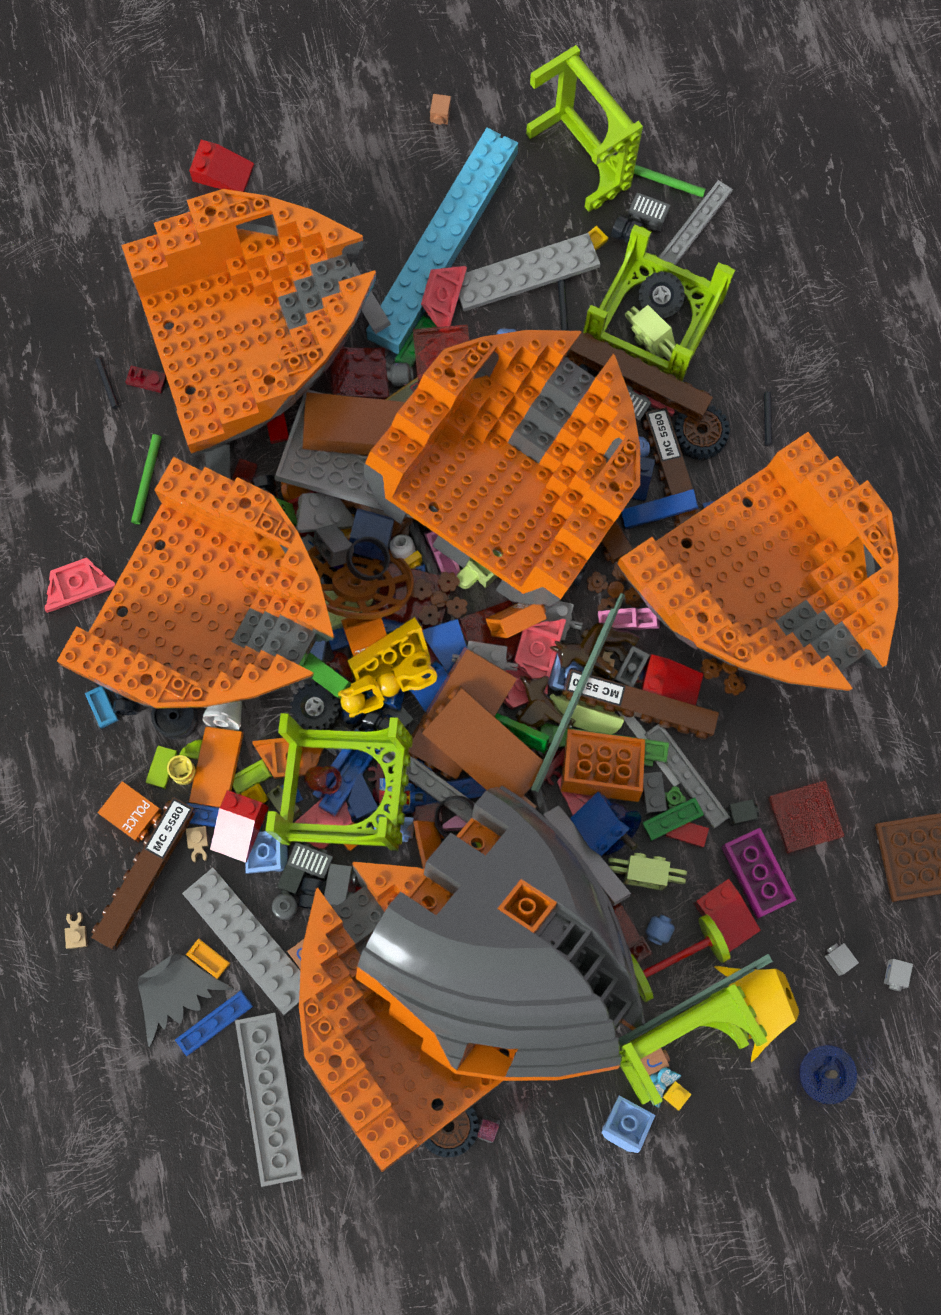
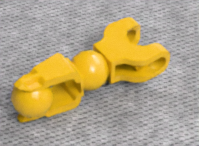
(405, 677)

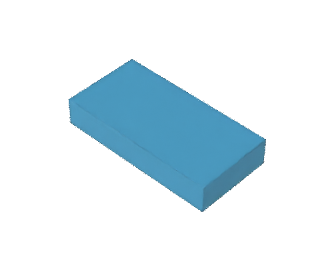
(101, 706)

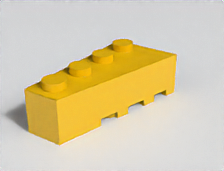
(389, 651)

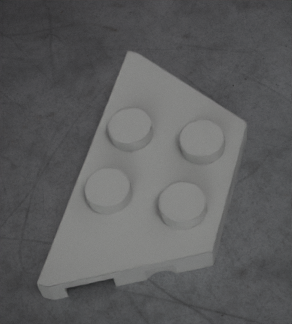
(321, 510)

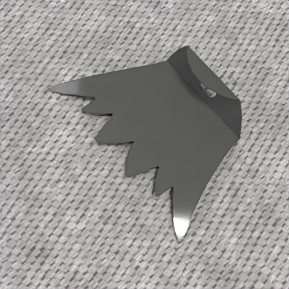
(170, 987)

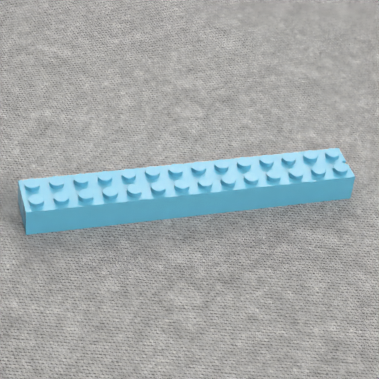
(445, 236)

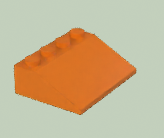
(603, 765)
(427, 839)

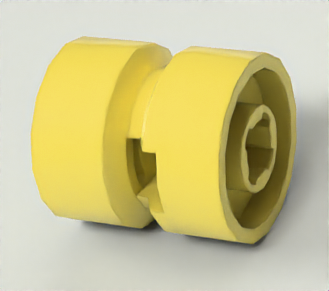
(181, 769)

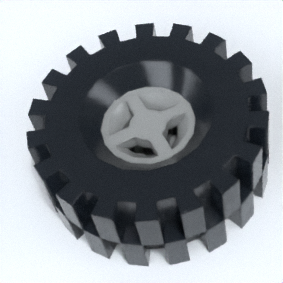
(659, 286)
(310, 699)

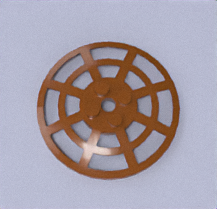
(365, 590)

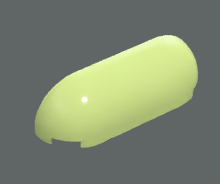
(589, 717)

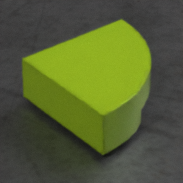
(192, 750)

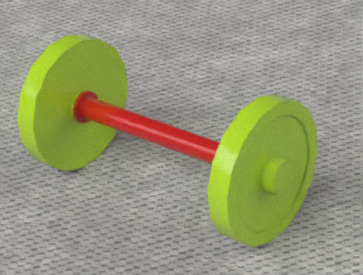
(713, 939)

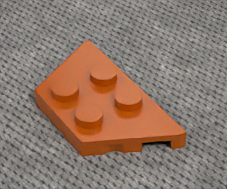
(275, 754)

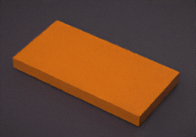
(216, 766)

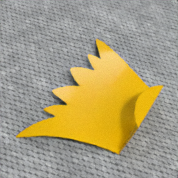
(771, 1000)

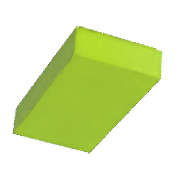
(158, 772)
(251, 776)

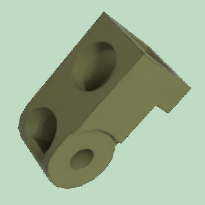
(275, 797)

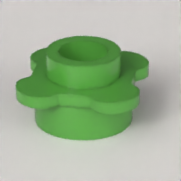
(679, 797)

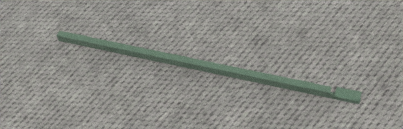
(576, 695)
(695, 999)

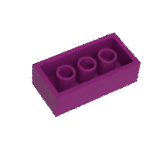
(758, 873)

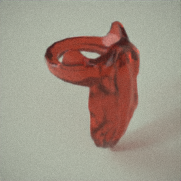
(340, 662)
(316, 779)

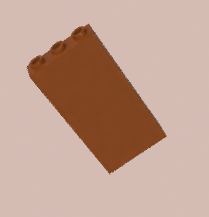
(346, 422)
(481, 680)
(482, 744)

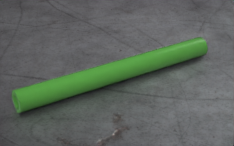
(670, 181)
(146, 479)

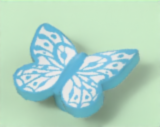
(663, 1079)

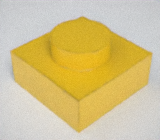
(414, 560)
(256, 793)
(676, 1095)

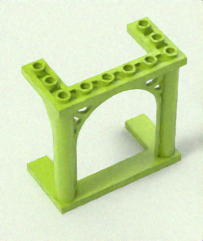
(622, 134)
(636, 258)
(387, 832)
(722, 1011)

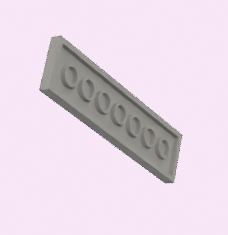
(528, 271)
(246, 939)
(268, 1099)

